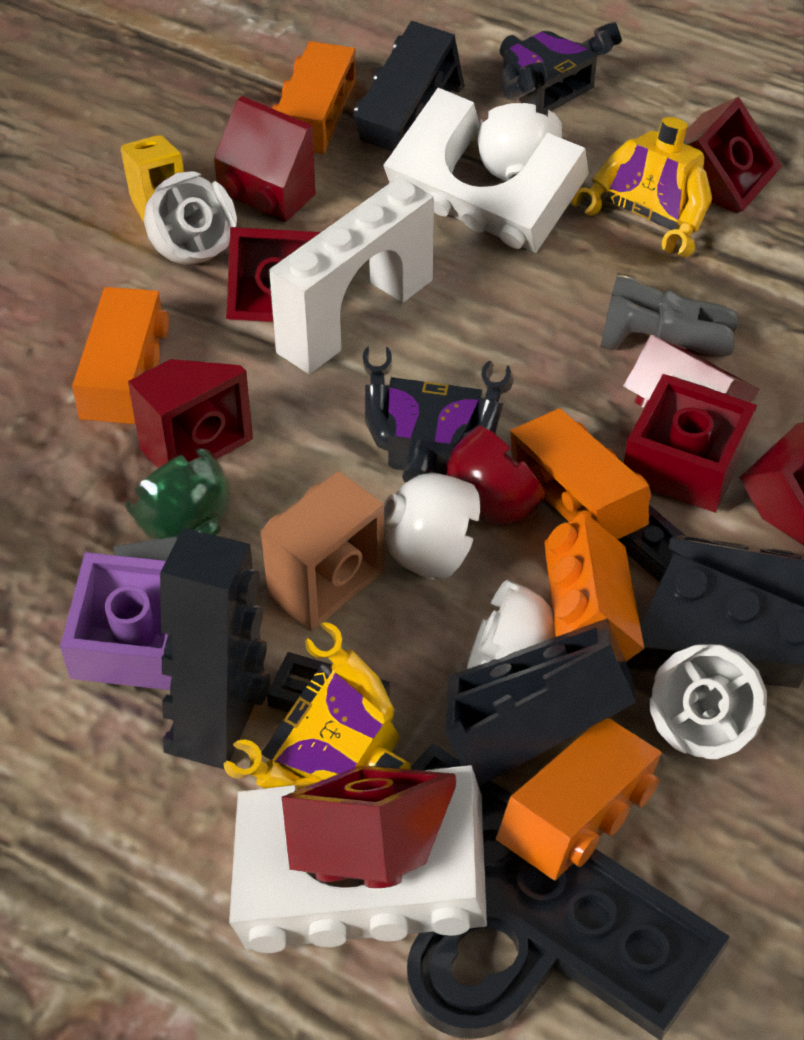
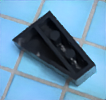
(535, 699)

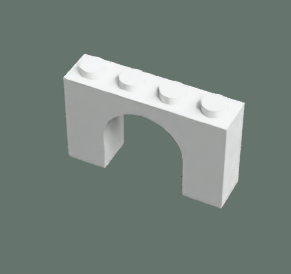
(516, 210)
(309, 285)
(289, 907)

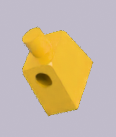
(147, 166)

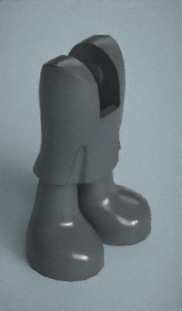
(679, 320)

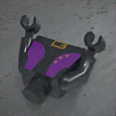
(551, 68)
(426, 420)

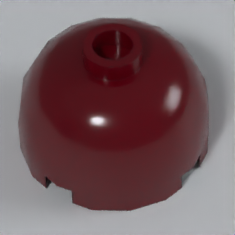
(504, 487)

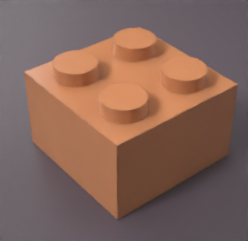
(324, 549)

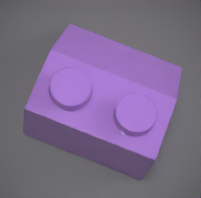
(116, 623)

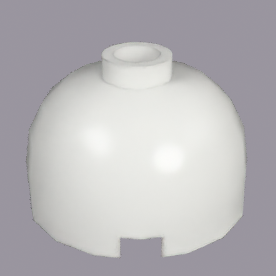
(512, 137)
(189, 218)
(429, 524)
(519, 623)
(708, 701)

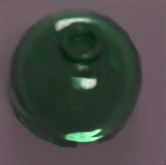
(182, 496)

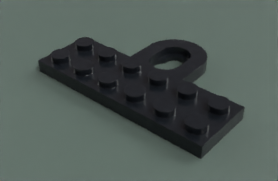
(589, 923)

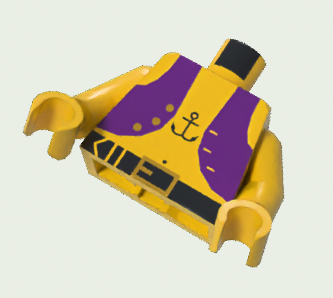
(657, 181)
(331, 728)

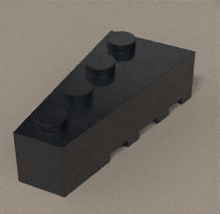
(210, 646)

